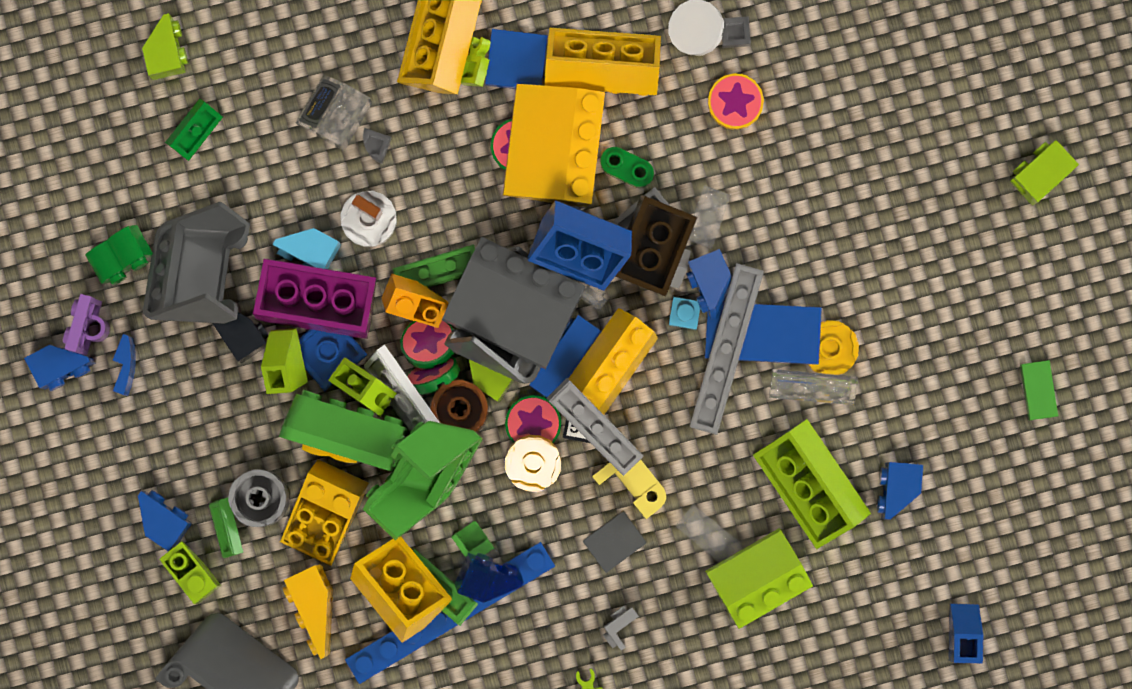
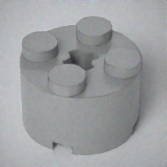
(246, 508)

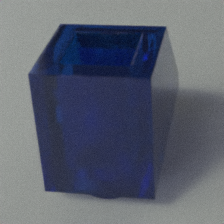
(485, 579)

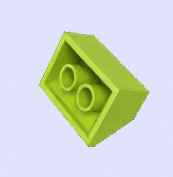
(759, 578)

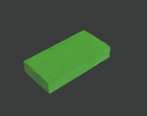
(1039, 390)
(225, 528)

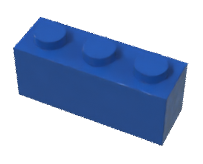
(567, 355)

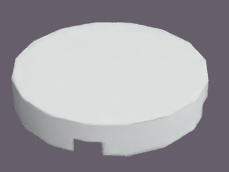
(696, 27)
(362, 228)

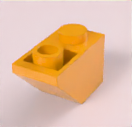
(413, 301)

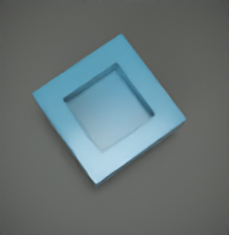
(684, 313)

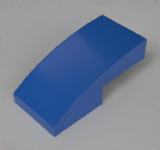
(125, 355)

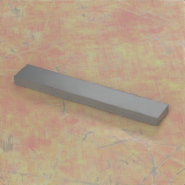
(726, 349)

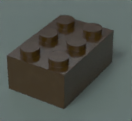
(657, 244)

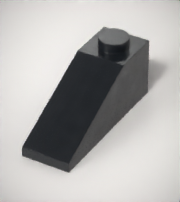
(243, 337)

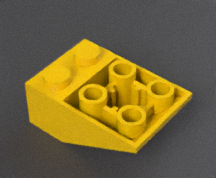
(324, 512)
(313, 600)

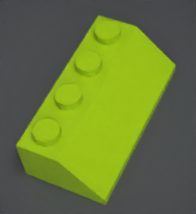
(812, 484)

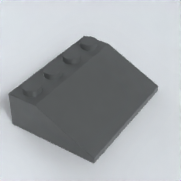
(513, 303)

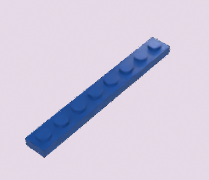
(390, 649)

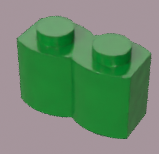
(119, 254)

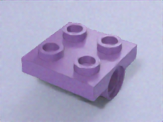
(85, 312)

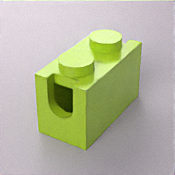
(1043, 172)
(367, 388)

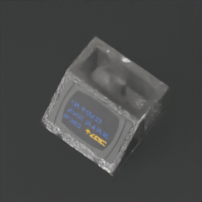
(334, 112)

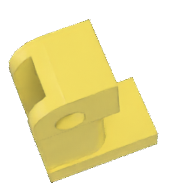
(638, 482)

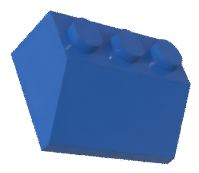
(580, 246)

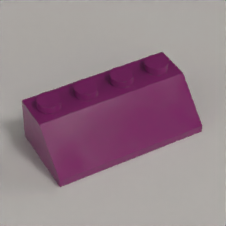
(315, 298)

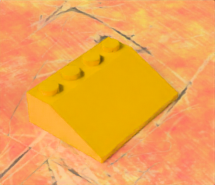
(554, 144)

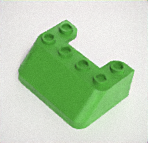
(341, 430)
(424, 475)

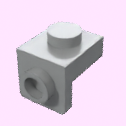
(621, 618)

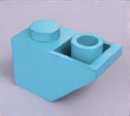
(309, 247)

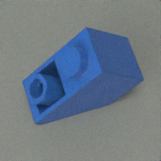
(712, 280)
(54, 365)
(901, 486)
(160, 522)
(965, 634)

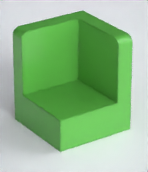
(472, 540)

